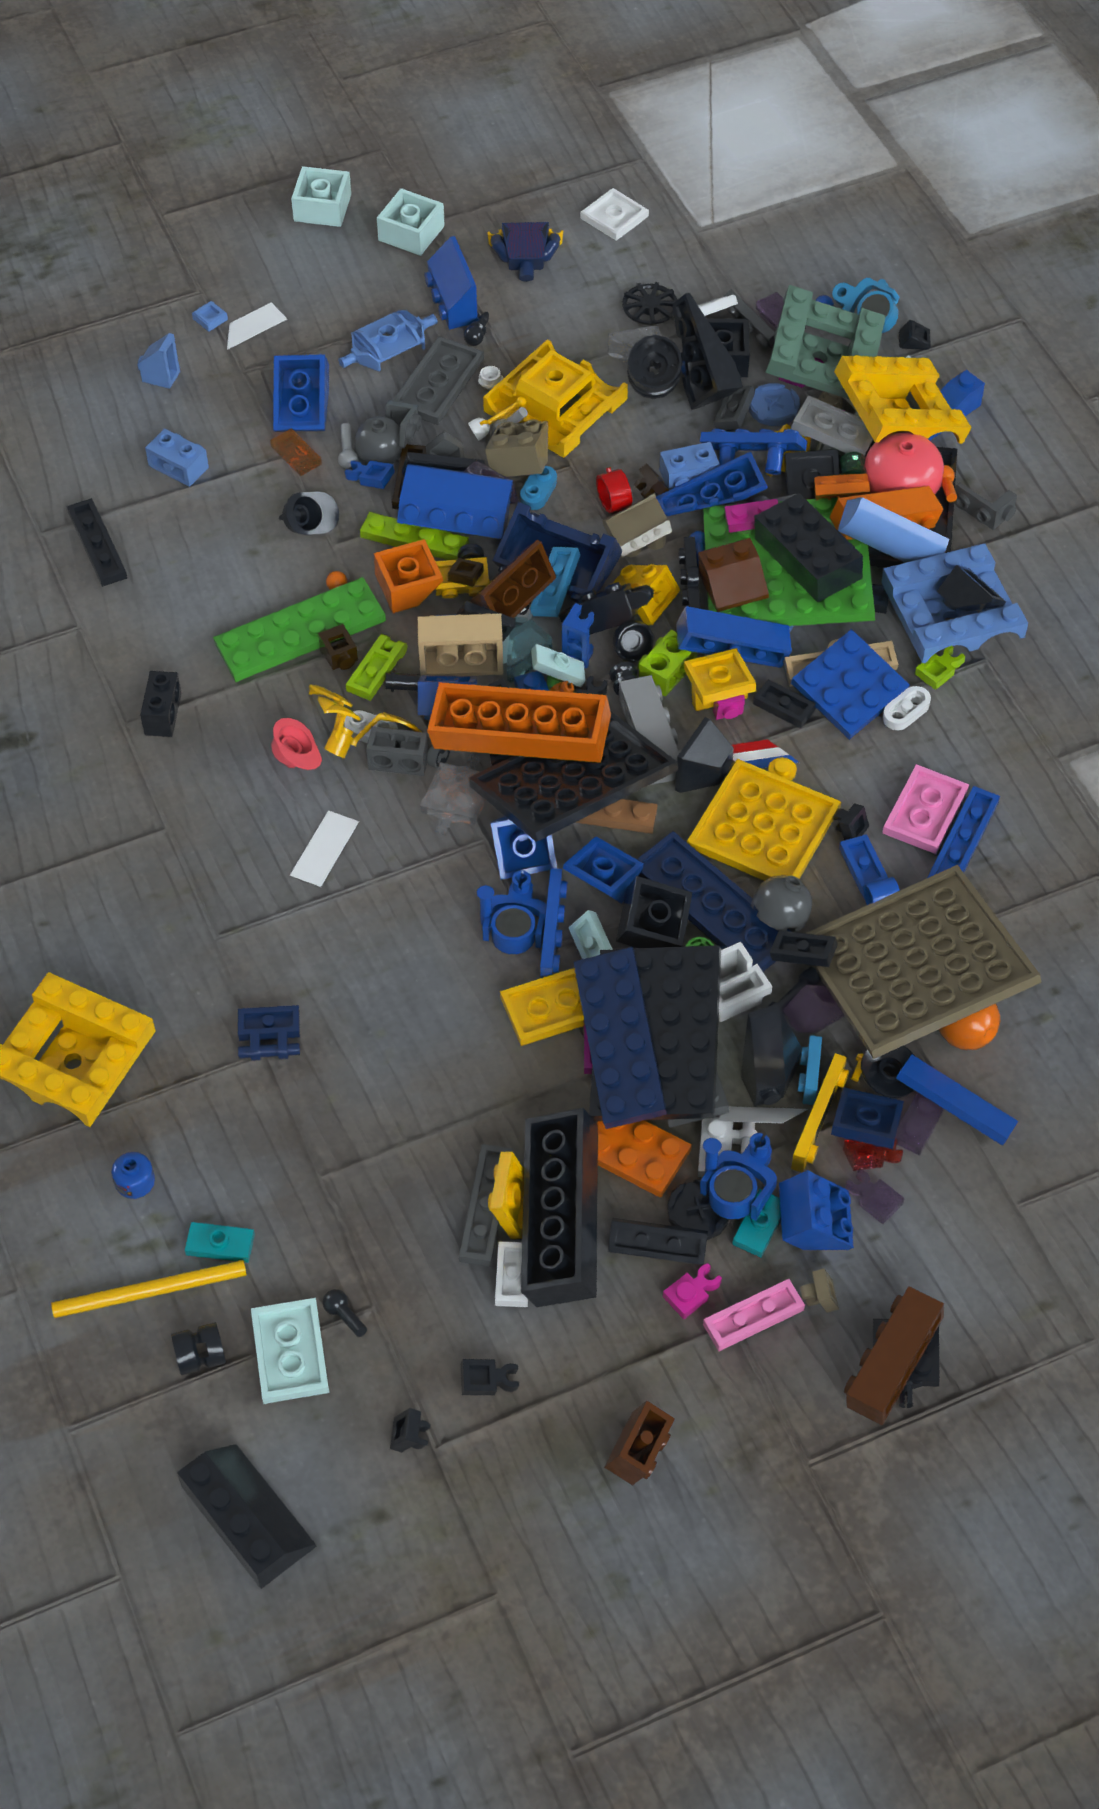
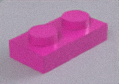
(741, 516)

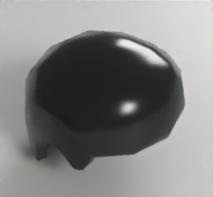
(633, 640)

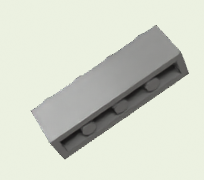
(645, 714)

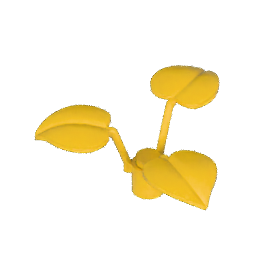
(341, 737)

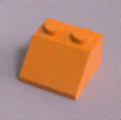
(407, 574)

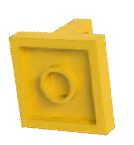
(718, 678)

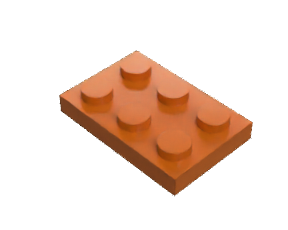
(642, 1154)

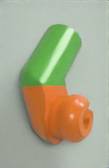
(557, 685)

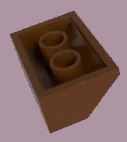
(518, 582)

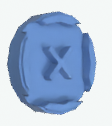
(774, 404)

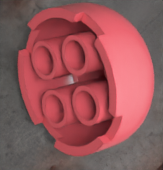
(903, 463)

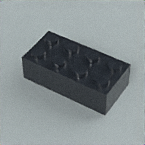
(808, 547)

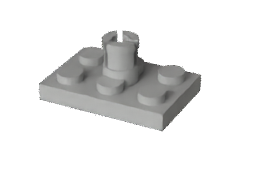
(832, 427)

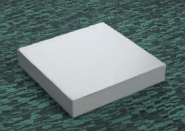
(614, 214)
(717, 304)

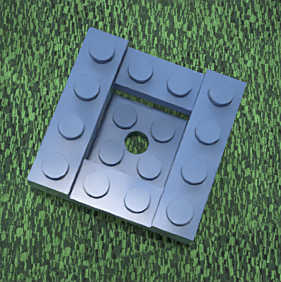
(920, 607)

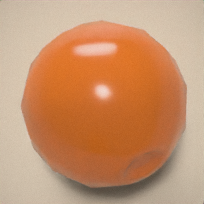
(974, 1030)

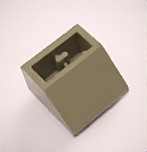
(519, 448)

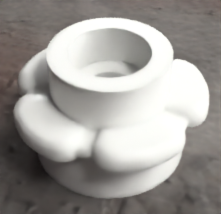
(489, 377)

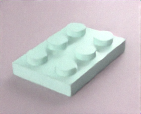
(289, 1350)

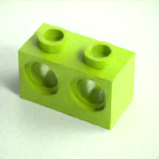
(665, 662)

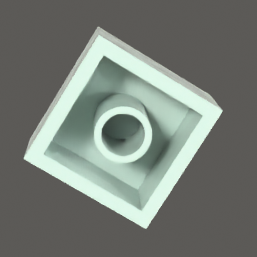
(321, 196)
(410, 221)

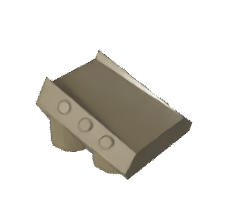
(639, 527)

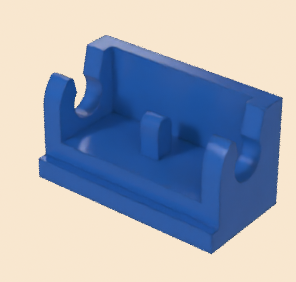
(576, 635)

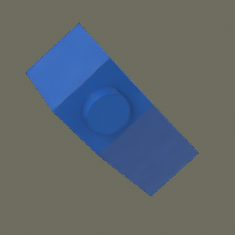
(963, 393)

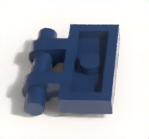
(269, 1023)

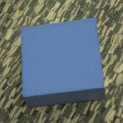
(210, 316)

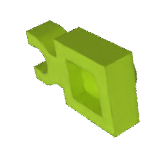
(939, 668)

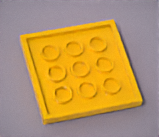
(763, 823)

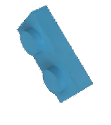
(809, 1081)

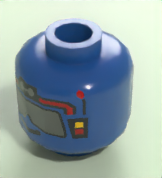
(133, 1175)

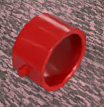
(614, 490)

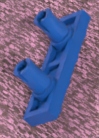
(765, 440)

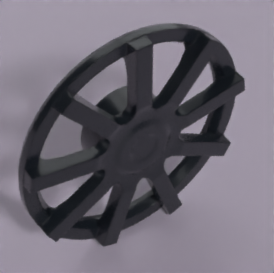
(649, 303)

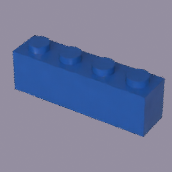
(717, 632)

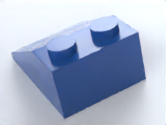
(300, 392)

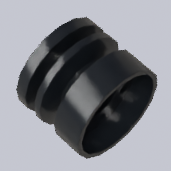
(661, 354)

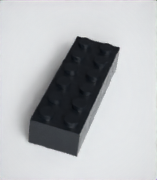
(560, 1208)

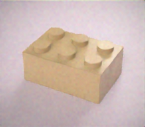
(460, 645)

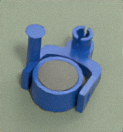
(512, 916)
(732, 1178)

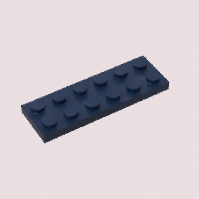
(716, 904)
(619, 1038)

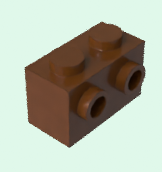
(639, 1443)

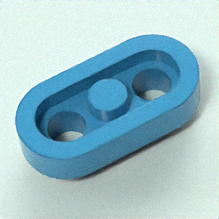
(538, 488)

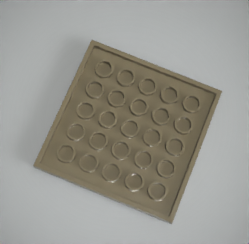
(921, 961)

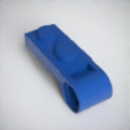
(867, 869)

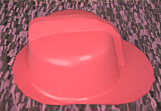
(295, 745)

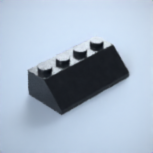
(245, 1512)

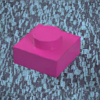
(729, 707)

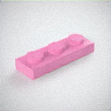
(753, 1314)

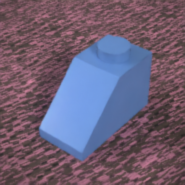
(160, 362)

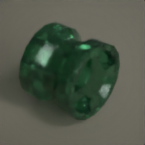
(853, 463)

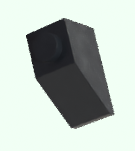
(968, 591)

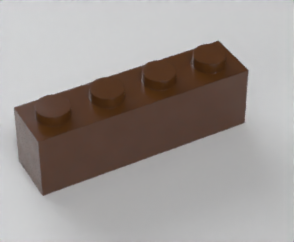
(894, 1355)

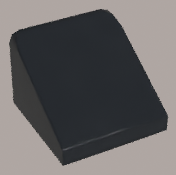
(914, 336)

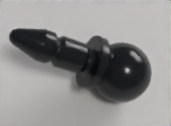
(475, 332)

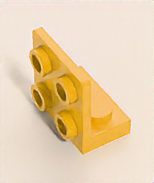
(660, 579)

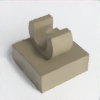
(820, 1292)

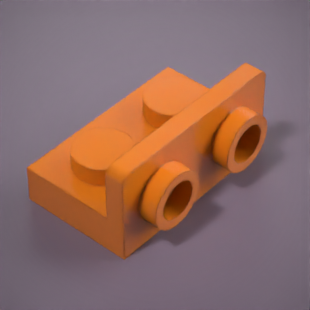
(841, 486)

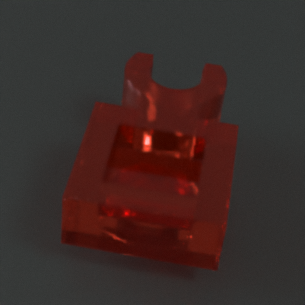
(868, 1156)

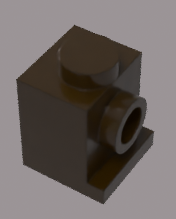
(340, 653)

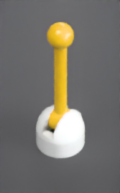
(481, 426)

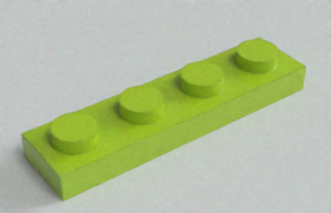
(389, 532)

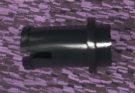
(401, 681)

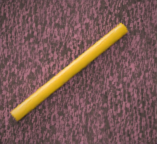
(148, 1289)

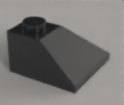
(704, 759)

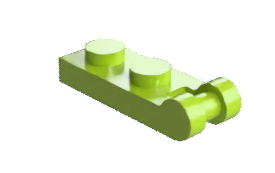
(374, 666)

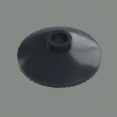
(878, 1080)

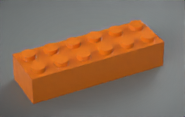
(519, 722)

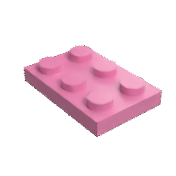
(925, 809)

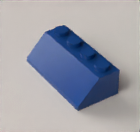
(455, 501)

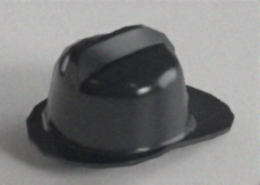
(310, 513)

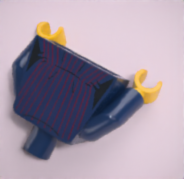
(525, 246)

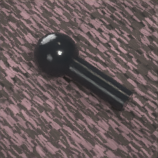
(336, 1303)

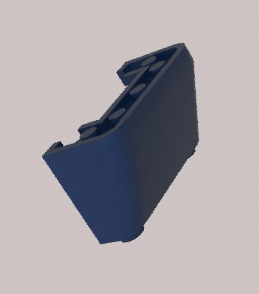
(596, 558)

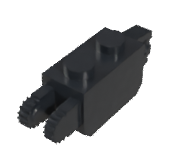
(612, 606)

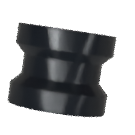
(622, 672)

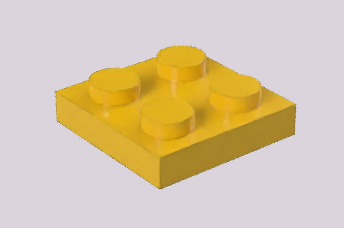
(507, 1194)

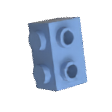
(177, 457)
(692, 463)

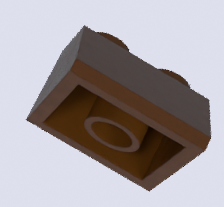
(732, 575)

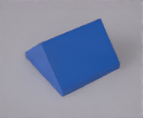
(604, 868)

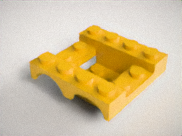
(880, 391)
(547, 397)
(93, 1031)

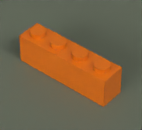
(913, 504)

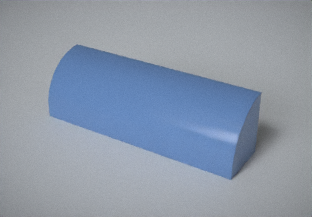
(889, 531)

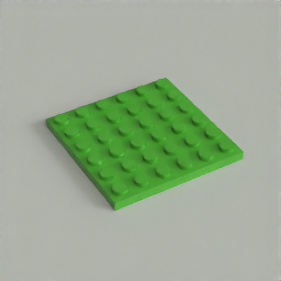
(787, 599)

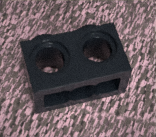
(161, 703)

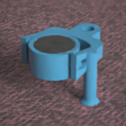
(879, 301)

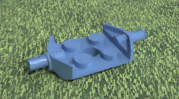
(373, 347)

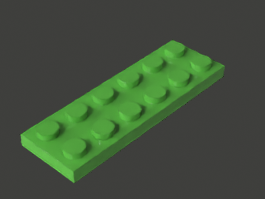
(296, 629)

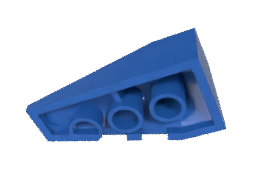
(723, 485)

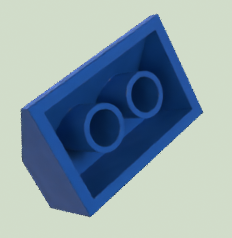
(452, 285)

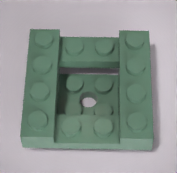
(795, 349)

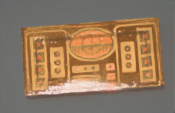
(296, 452)

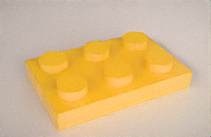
(544, 1007)

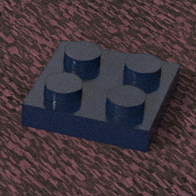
(867, 1118)

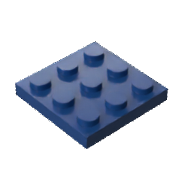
(849, 684)

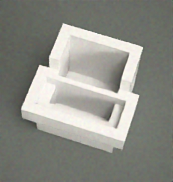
(740, 982)

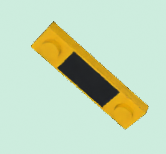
(806, 1148)

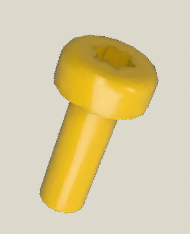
(857, 1072)

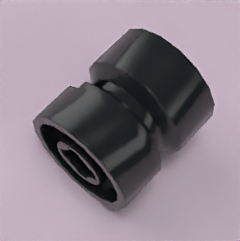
(187, 1353)

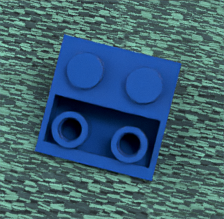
(815, 1213)

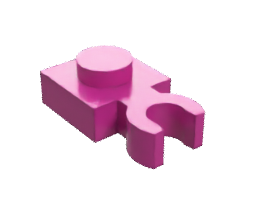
(689, 1294)

